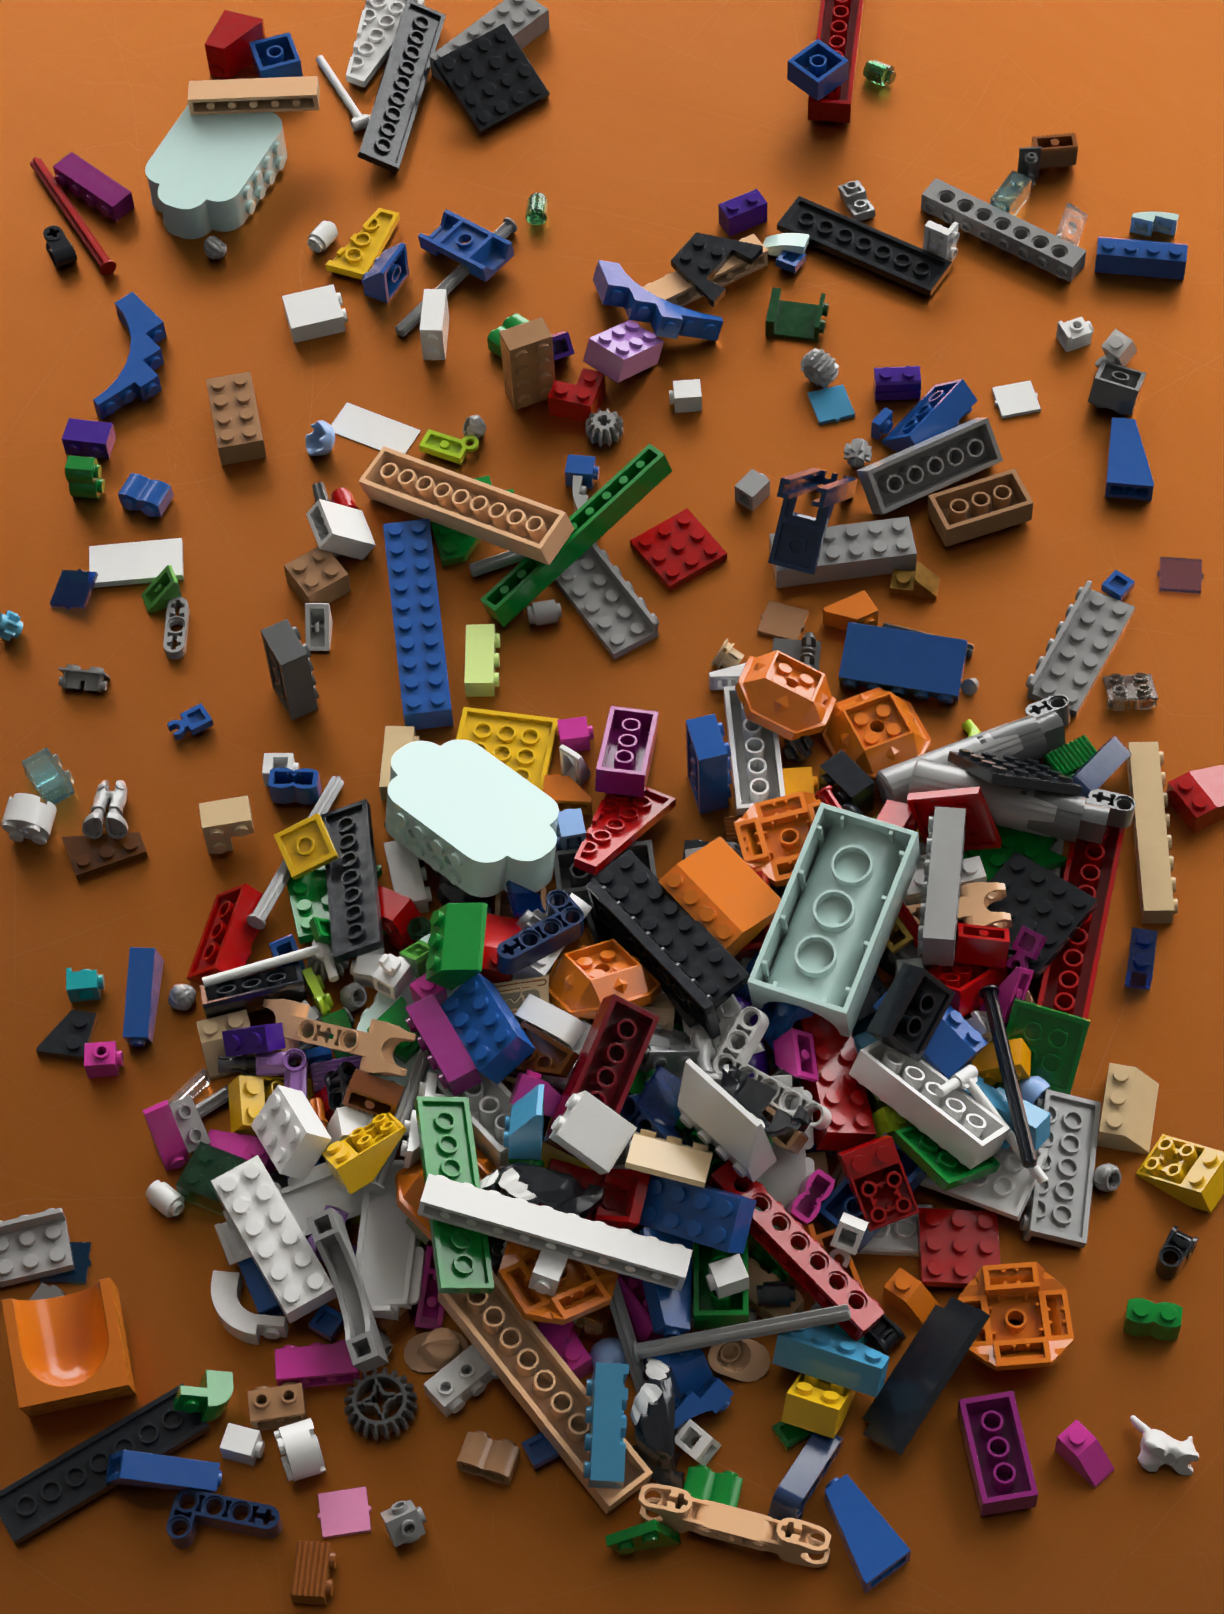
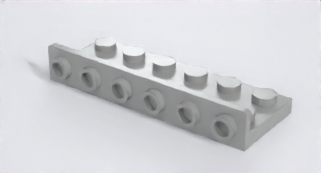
(607, 603)
(1080, 648)
(1062, 1204)
(34, 1247)

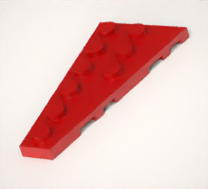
(619, 824)

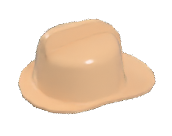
(433, 1349)
(740, 1360)

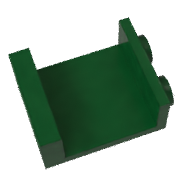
(795, 319)

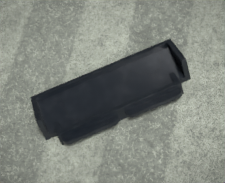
(922, 1374)

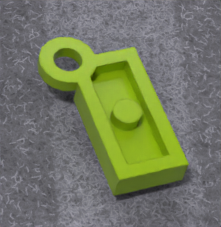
(447, 446)
(315, 988)

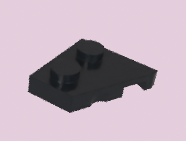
(69, 1036)

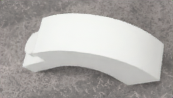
(239, 1322)

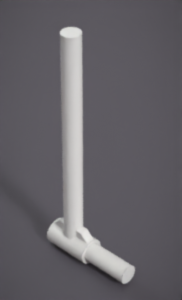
(359, 120)
(320, 950)
(967, 1079)

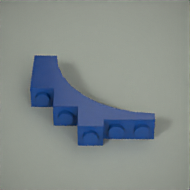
(641, 305)
(144, 357)

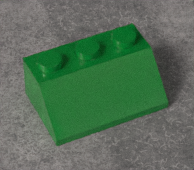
(456, 943)

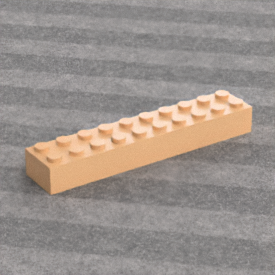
(467, 505)
(538, 1382)

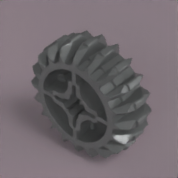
(404, 1399)

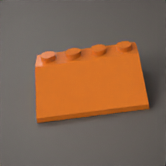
(722, 894)

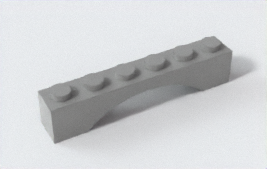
(359, 1322)

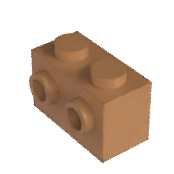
(276, 1406)

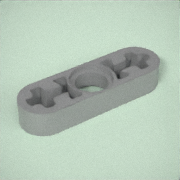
(180, 636)

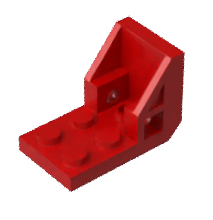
(622, 1197)

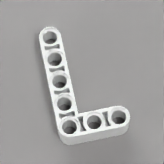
(741, 1058)

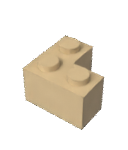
(225, 820)

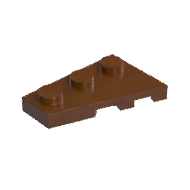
(102, 854)
(549, 1057)

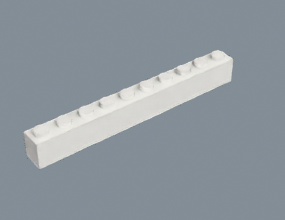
(555, 1231)

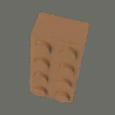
(527, 362)
(236, 418)
(980, 507)

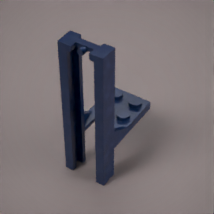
(800, 536)

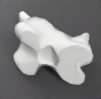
(1160, 1449)

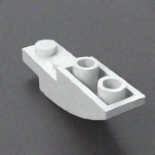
(411, 1148)

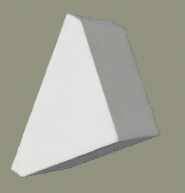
(318, 626)

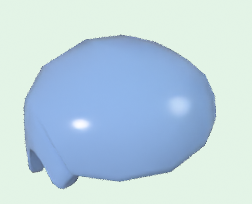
(321, 439)
(1033, 1088)
(607, 1351)

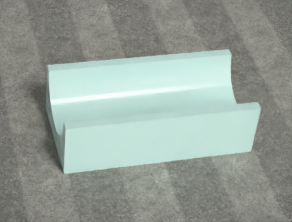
(836, 916)

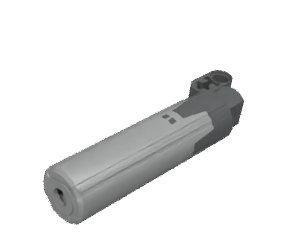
(1024, 738)
(1032, 810)

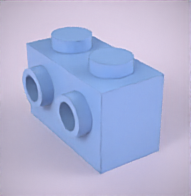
(570, 829)

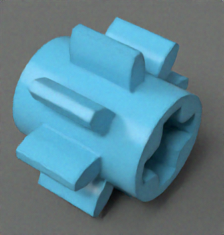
(10, 625)

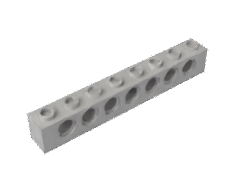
(1003, 230)

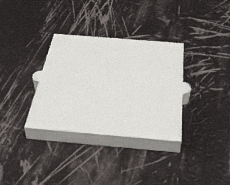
(1016, 399)

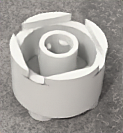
(28, 818)
(301, 1450)

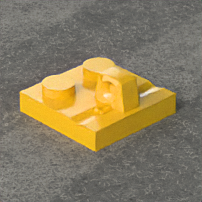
(306, 846)

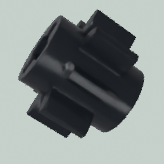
(798, 749)

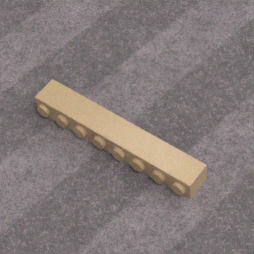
(1150, 833)

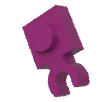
(1028, 945)

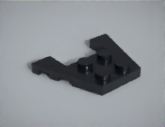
(705, 256)

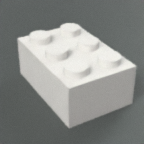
(291, 1132)

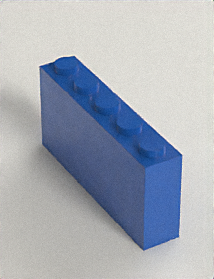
(903, 662)

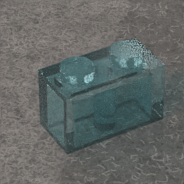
(1012, 193)
(48, 776)

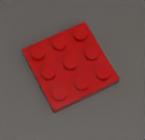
(678, 549)
(979, 823)
(955, 1245)

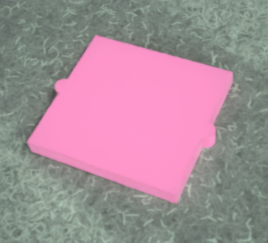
(344, 1512)

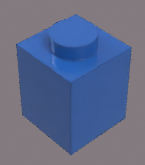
(581, 466)

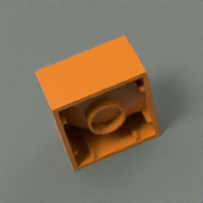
(68, 1349)

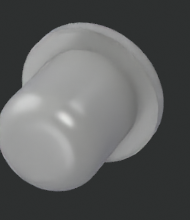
(970, 686)

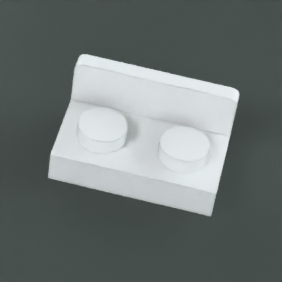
(941, 240)

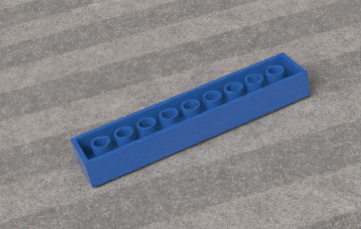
(417, 625)

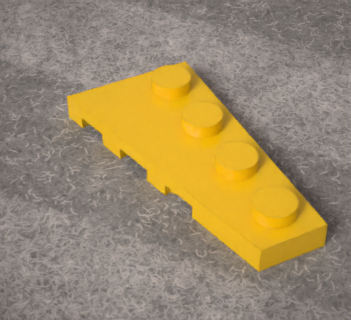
(365, 246)

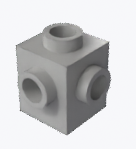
(404, 1522)

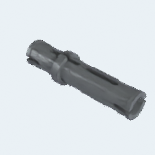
(240, 1064)

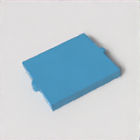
(831, 404)

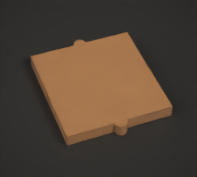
(782, 621)

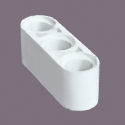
(551, 1021)

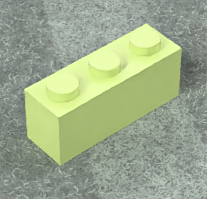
(481, 660)

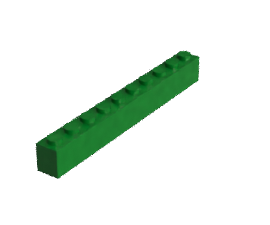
(589, 525)

